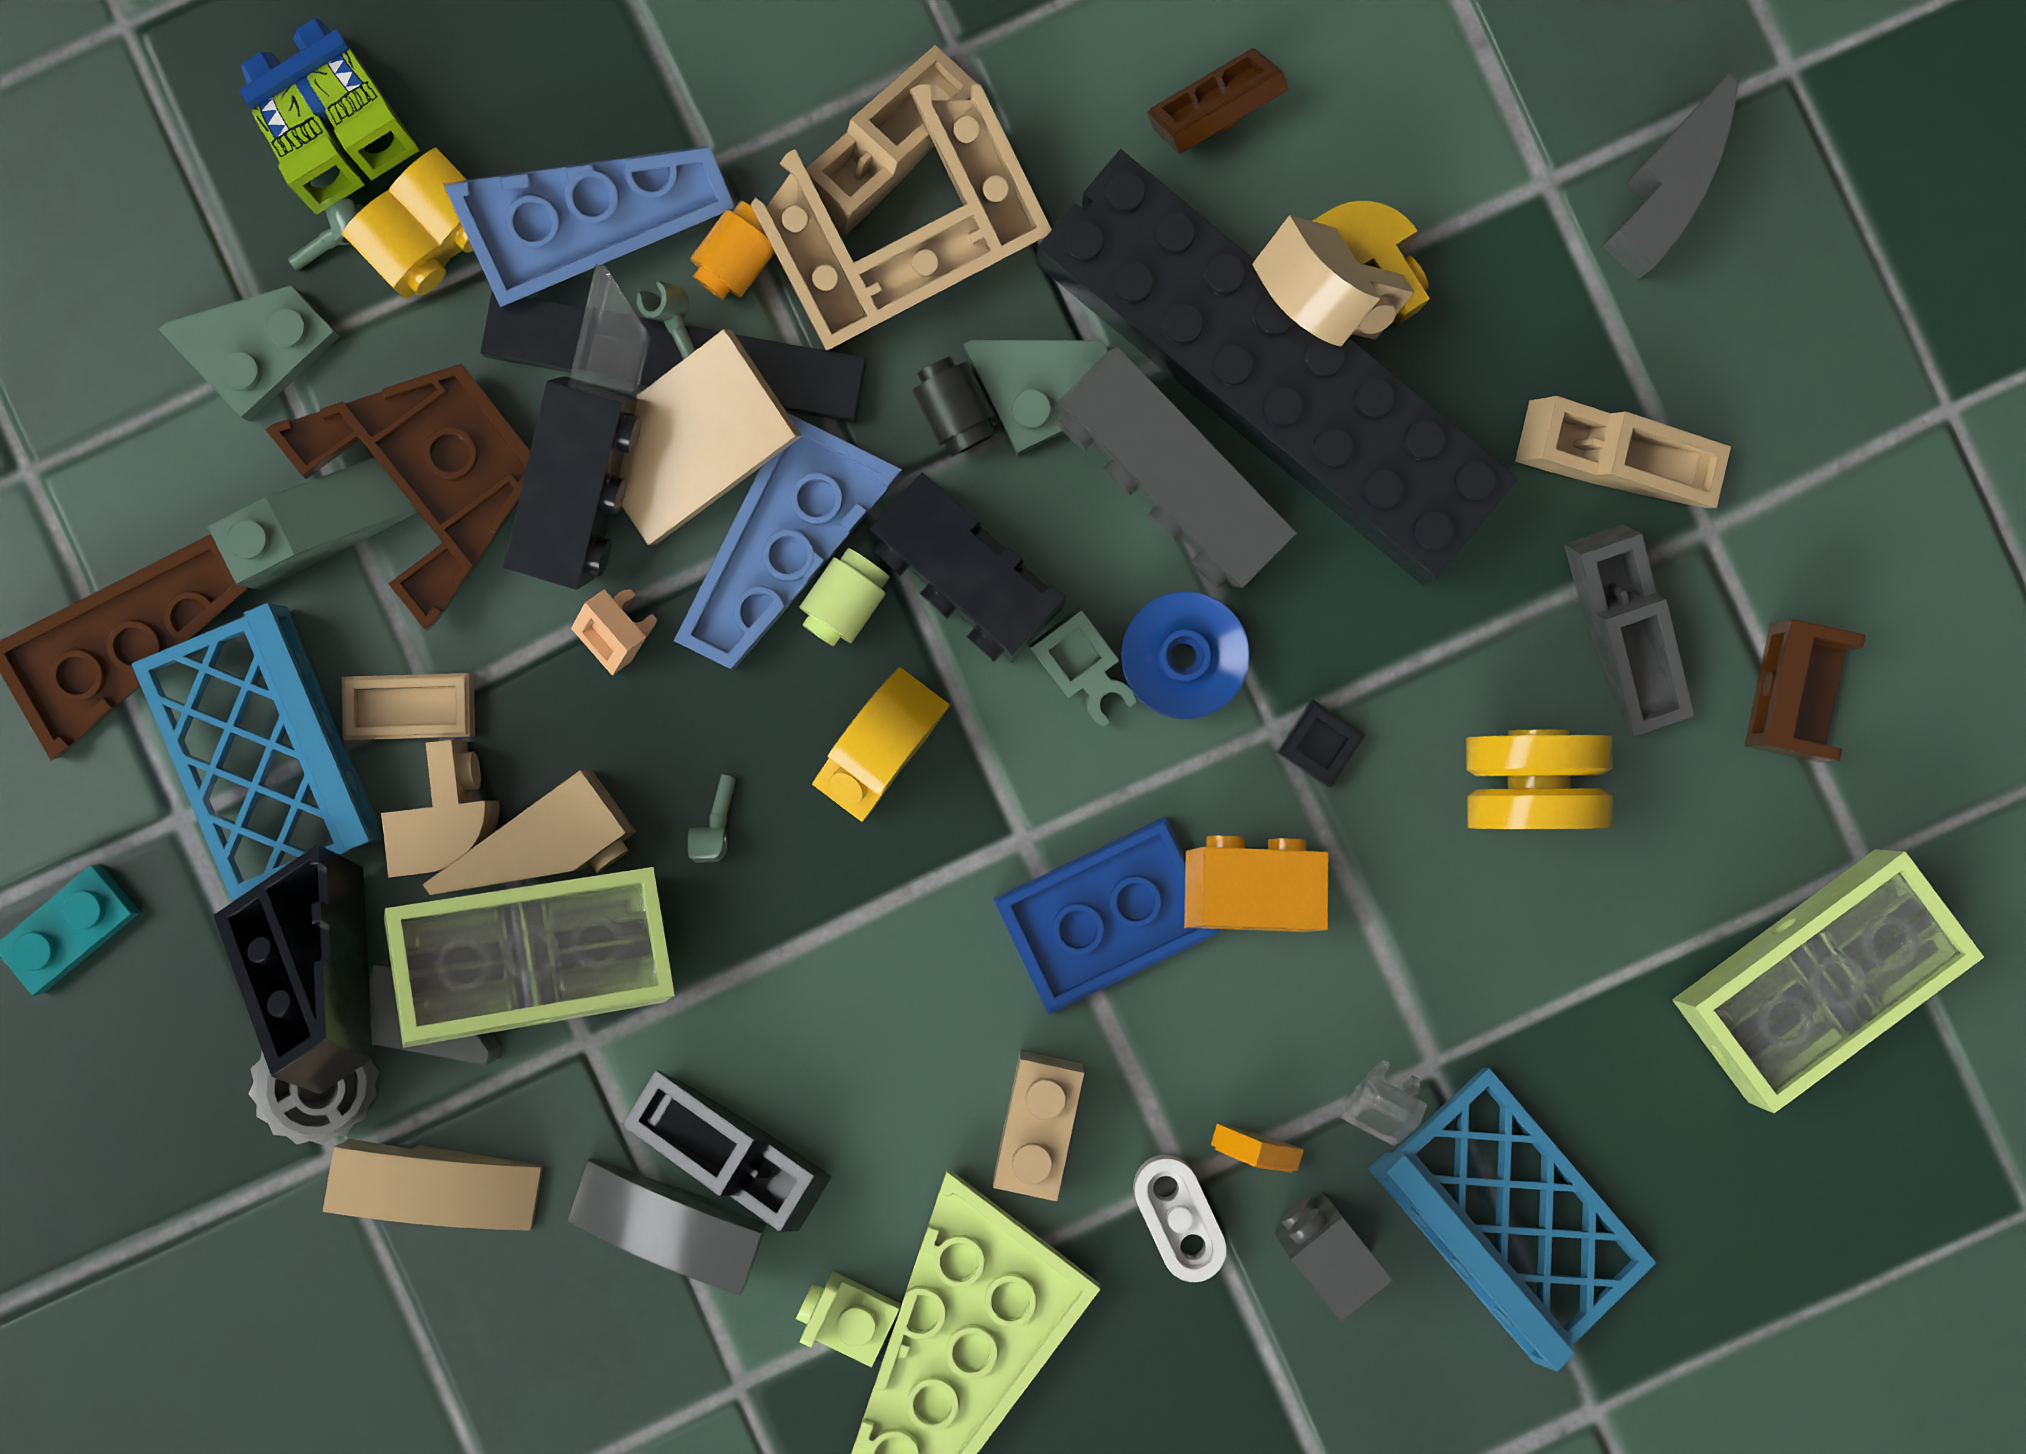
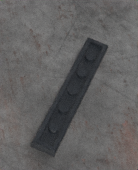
(800, 376)

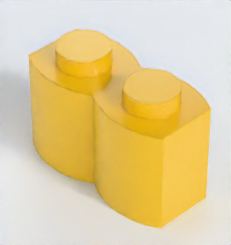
(412, 227)

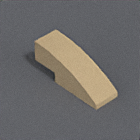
(883, 141)
(1622, 452)
(432, 1186)

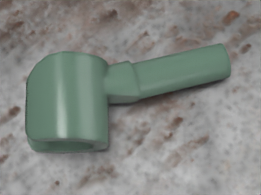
(338, 216)
(670, 310)
(711, 842)

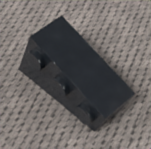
(965, 570)
(305, 967)

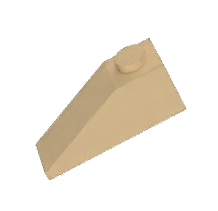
(557, 834)

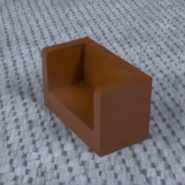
(1799, 689)

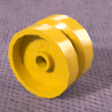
(1539, 780)

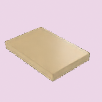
(701, 436)

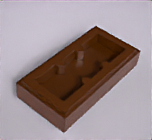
(1217, 100)

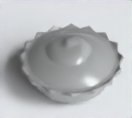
(310, 1115)

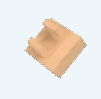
(609, 630)

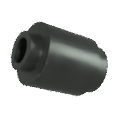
(954, 405)

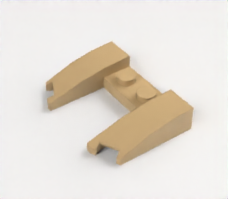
(994, 222)

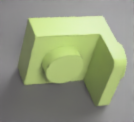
(847, 1318)

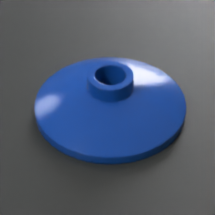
(1218, 648)

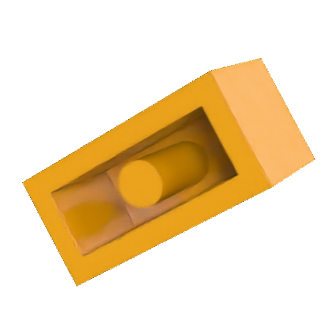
(1256, 887)

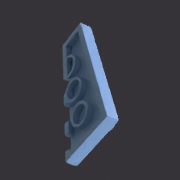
(567, 219)
(781, 538)

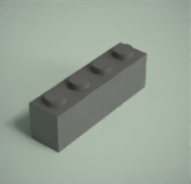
(1174, 470)

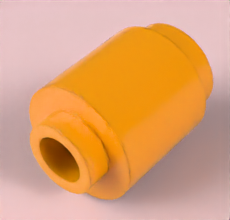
(732, 253)

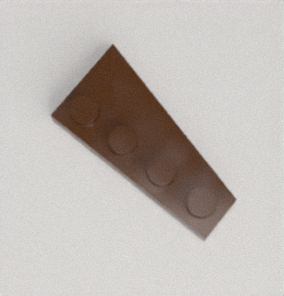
(79, 660)

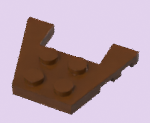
(446, 456)

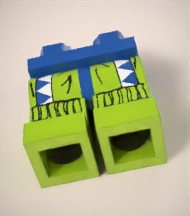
(309, 97)

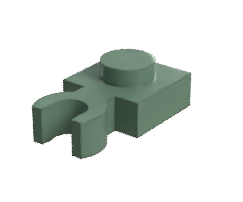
(1078, 660)

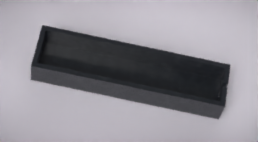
(1305, 403)

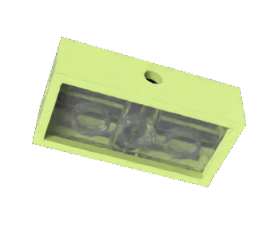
(527, 956)
(1828, 978)

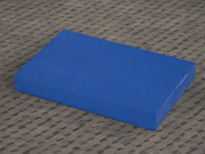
(1102, 915)

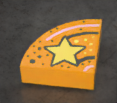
(1256, 1149)

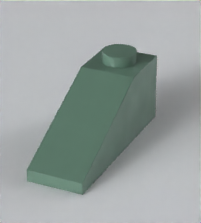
(308, 523)

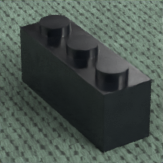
(572, 482)

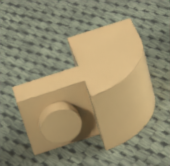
(1325, 287)
(439, 835)

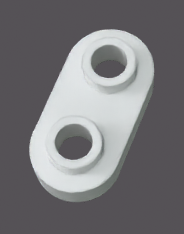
(1178, 1216)

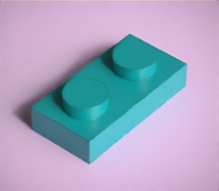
(66, 929)

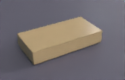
(408, 706)

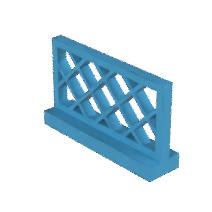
(302, 714)
(1474, 1256)

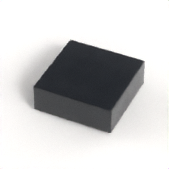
(1320, 743)

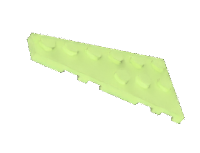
(971, 1328)

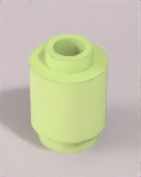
(844, 598)

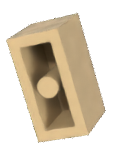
(1038, 1125)

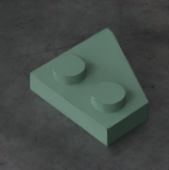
(253, 346)
(1028, 380)

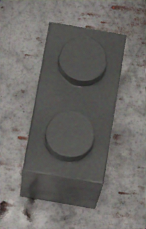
(1331, 1255)

